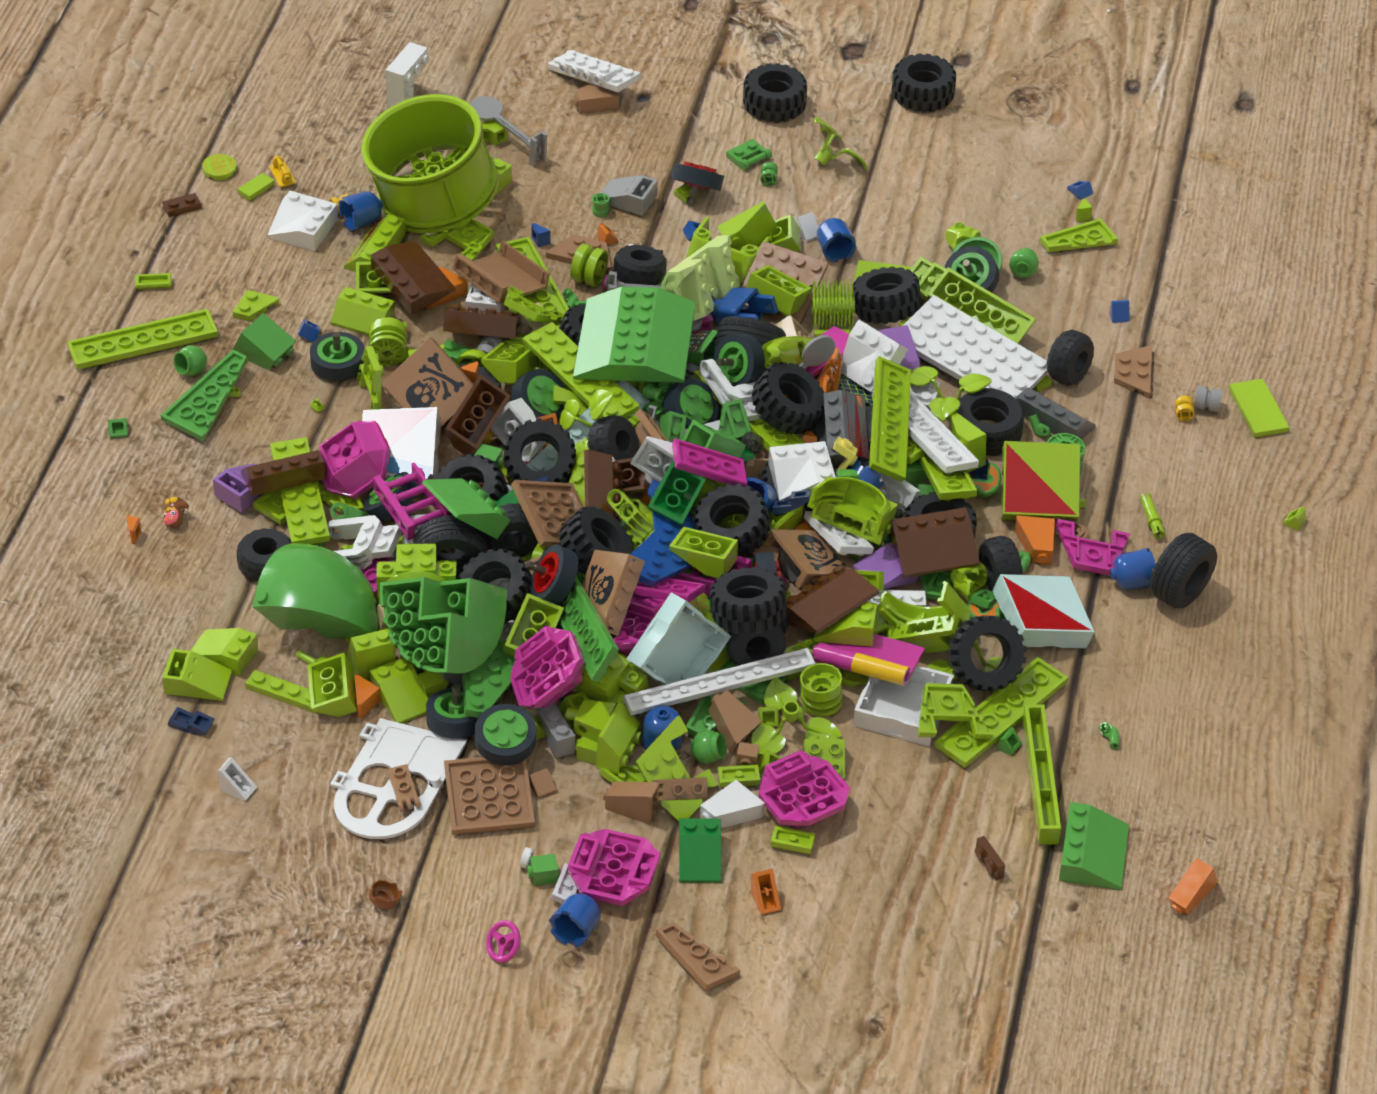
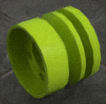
(389, 340)
(821, 689)

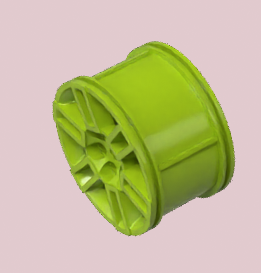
(441, 190)

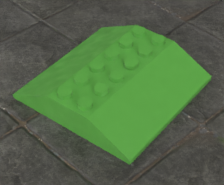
(635, 336)

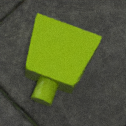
(590, 717)

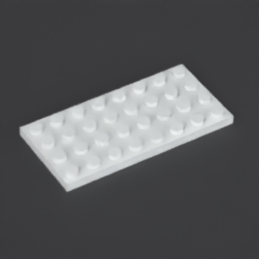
(968, 346)

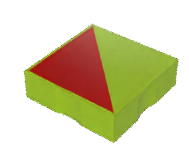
(1040, 480)

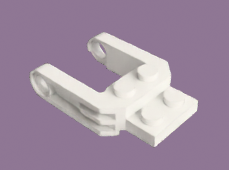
(725, 391)
(371, 537)

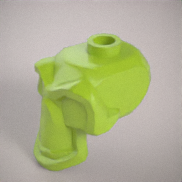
(959, 232)
(969, 580)

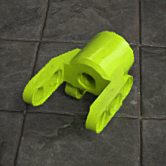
(640, 519)

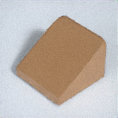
(542, 783)

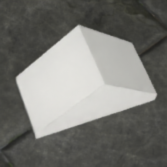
(808, 226)
(235, 781)

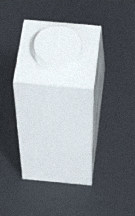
(733, 806)

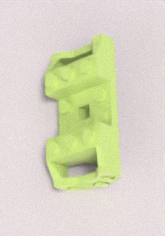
(704, 276)

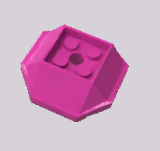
(355, 458)
(637, 619)
(546, 668)
(802, 790)
(613, 866)

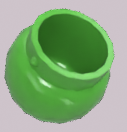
(1024, 263)
(190, 361)
(708, 746)

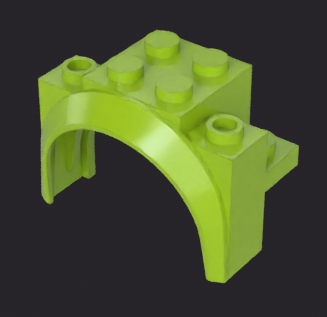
(859, 507)
(415, 562)
(925, 625)
(619, 674)

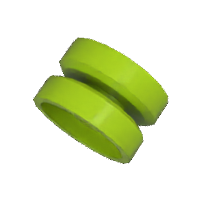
(589, 265)

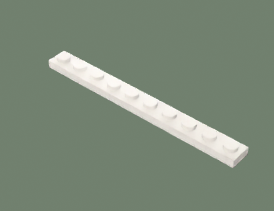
(718, 681)

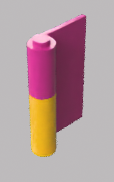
(886, 660)

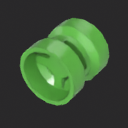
(769, 174)
(600, 205)

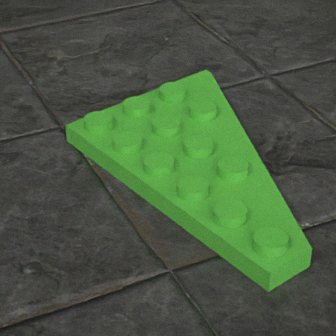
(487, 682)

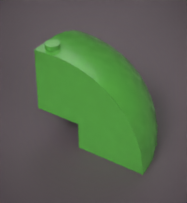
(317, 591)
(444, 623)

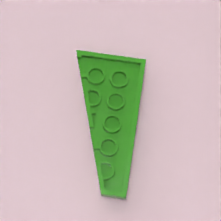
(202, 403)

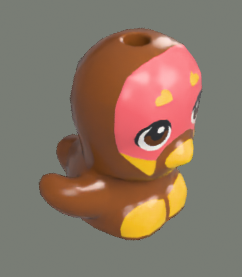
(173, 511)

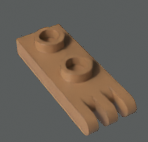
(403, 787)
(682, 788)

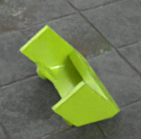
(741, 259)

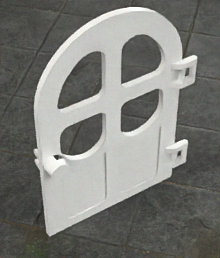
(391, 746)

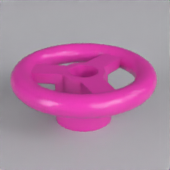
(507, 942)

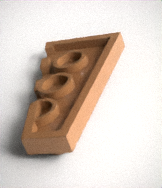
(696, 957)

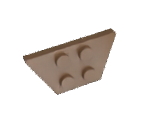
(566, 249)
(1133, 369)

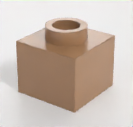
(747, 754)

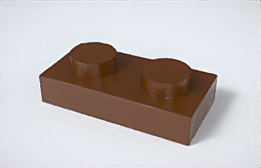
(181, 204)
(990, 858)

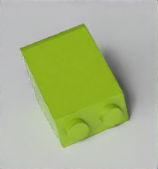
(370, 652)

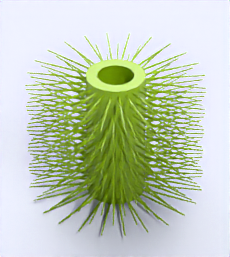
(833, 305)

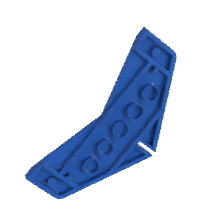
(659, 560)

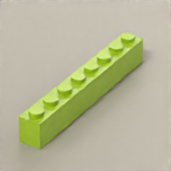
(1041, 775)

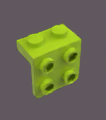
(828, 749)

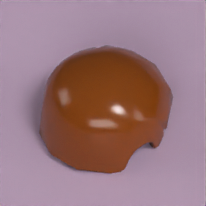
(384, 894)

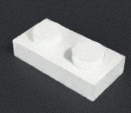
(564, 886)

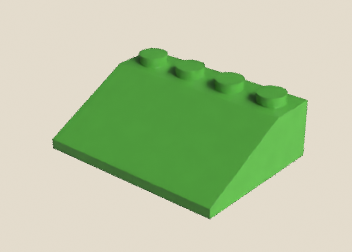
(469, 504)
(1093, 848)

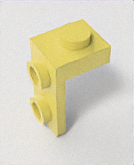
(846, 449)

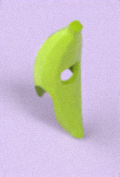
(785, 349)

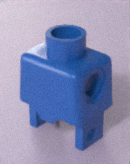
(733, 304)

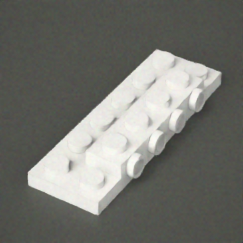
(594, 71)

